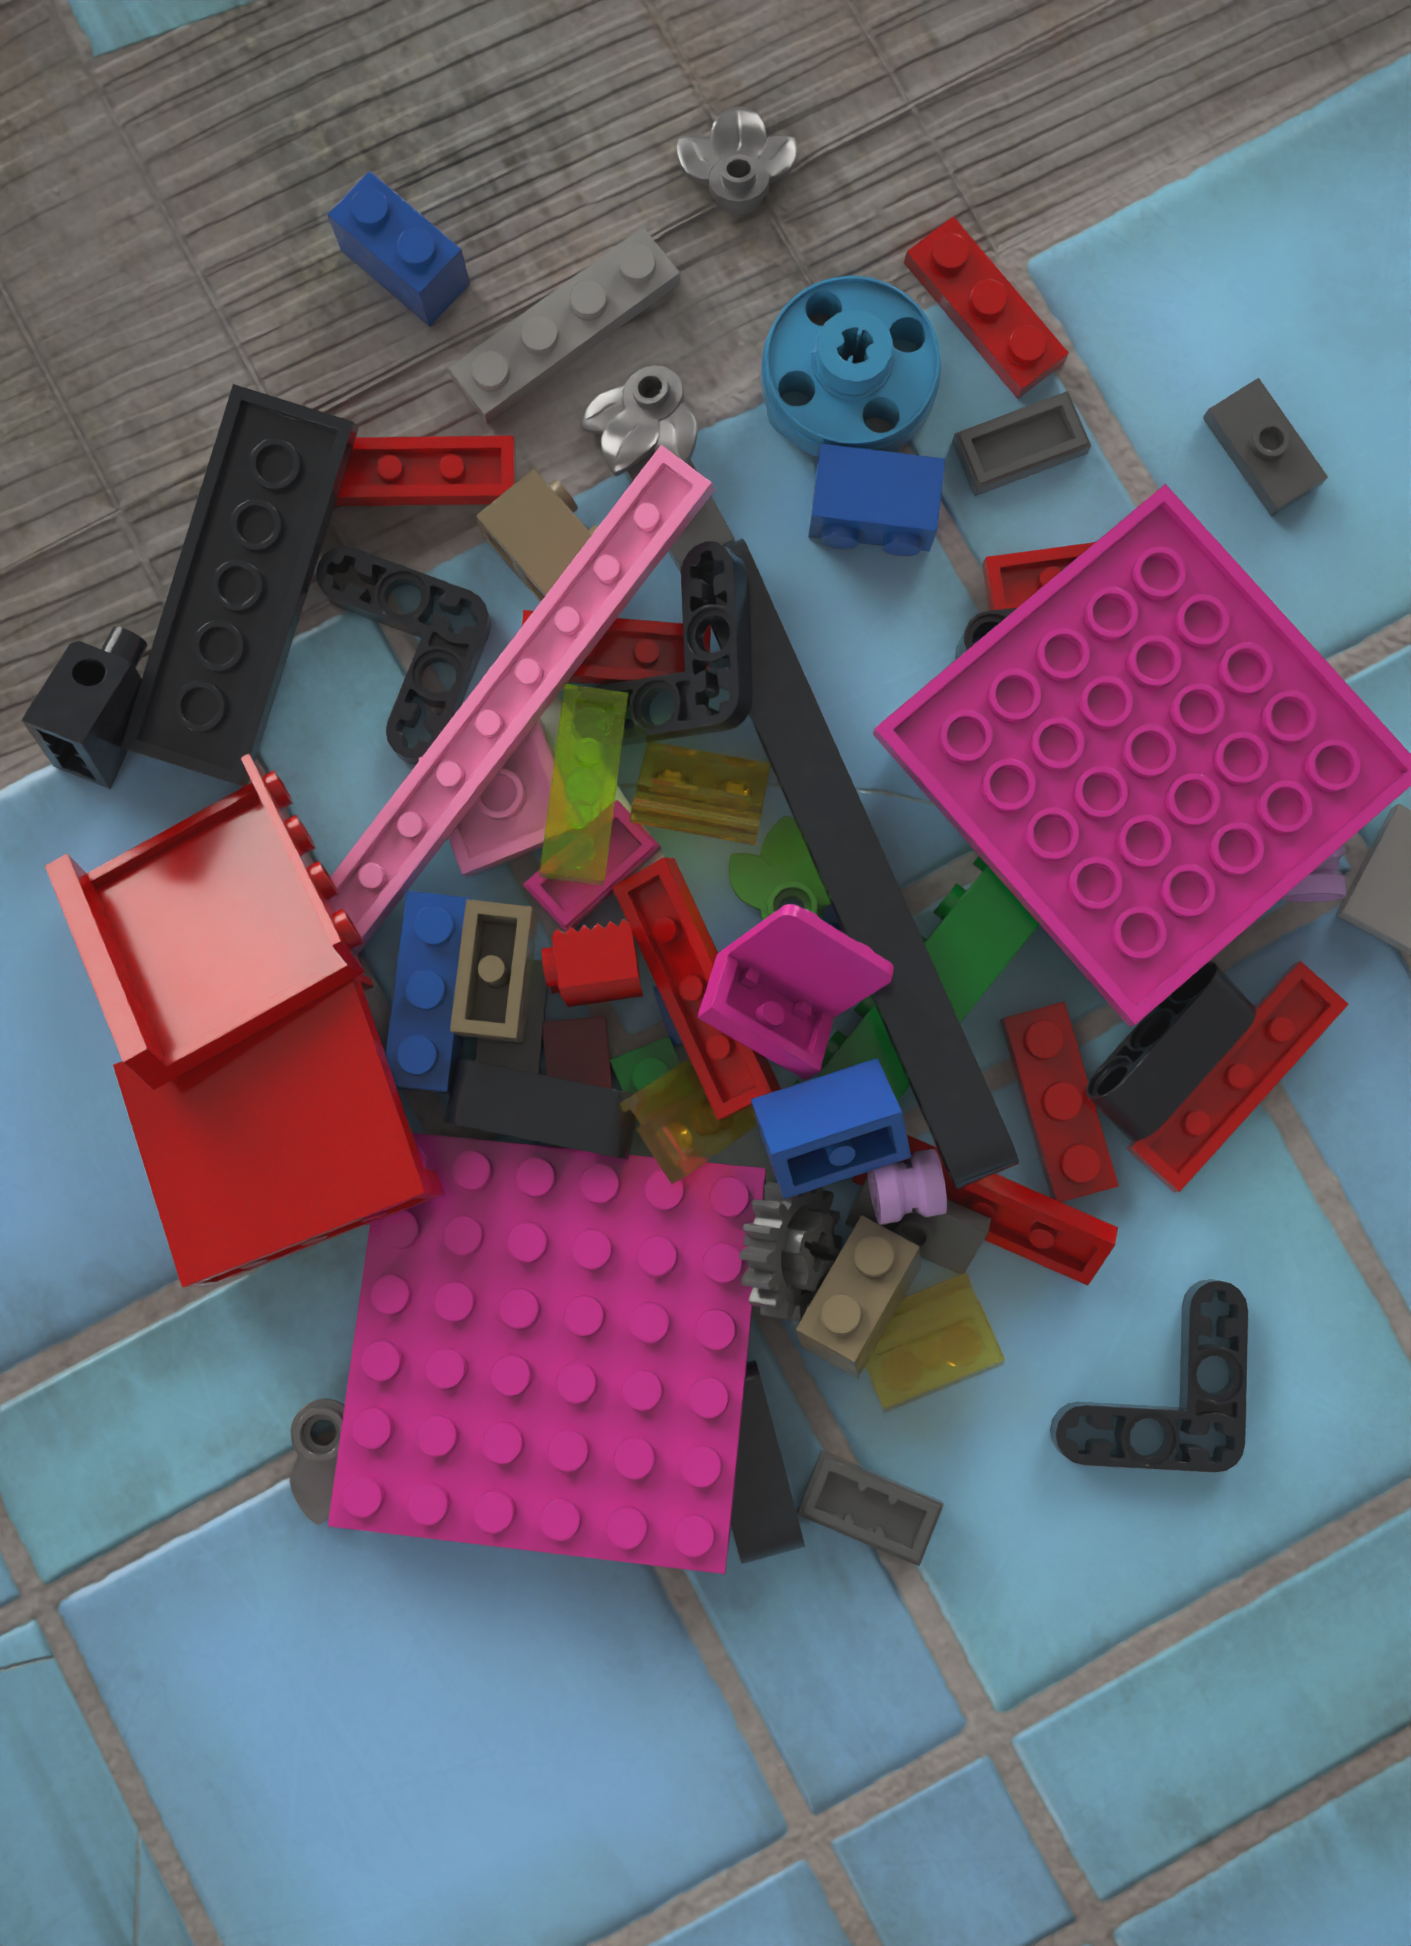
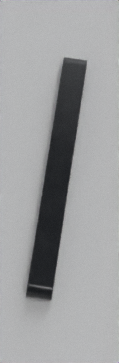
(867, 896)

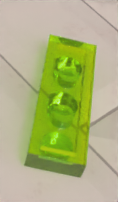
(583, 785)

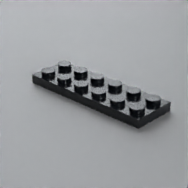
(240, 584)

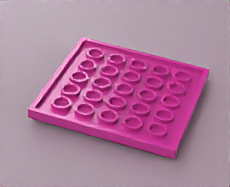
(1147, 754)
(553, 1357)

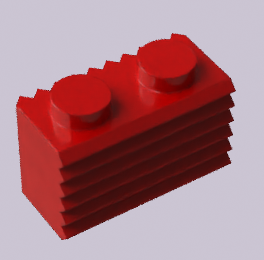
(593, 964)

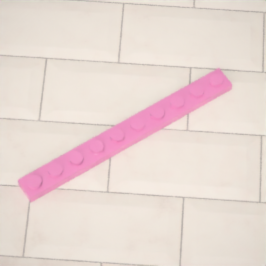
(518, 689)

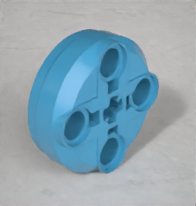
(850, 366)

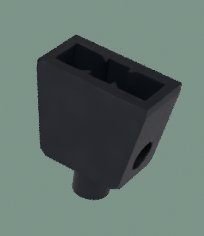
(87, 706)

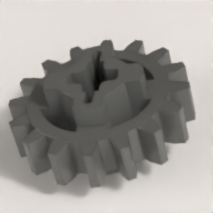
(789, 1250)

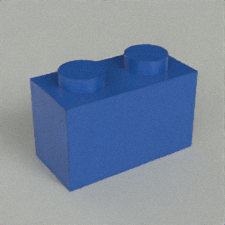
(399, 248)
(876, 499)
(831, 1128)

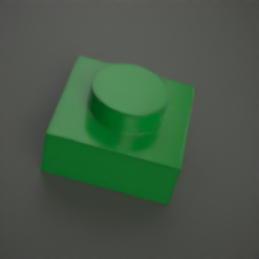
(645, 1064)

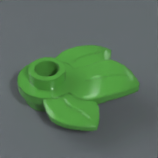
(779, 873)

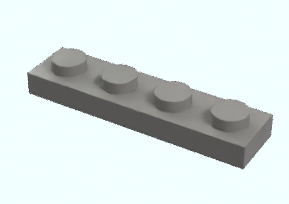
(564, 325)

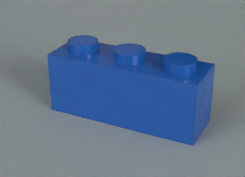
(419, 1038)

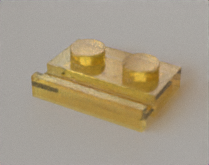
(700, 793)
(681, 1123)
(933, 1344)

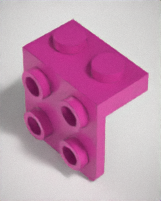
(787, 984)

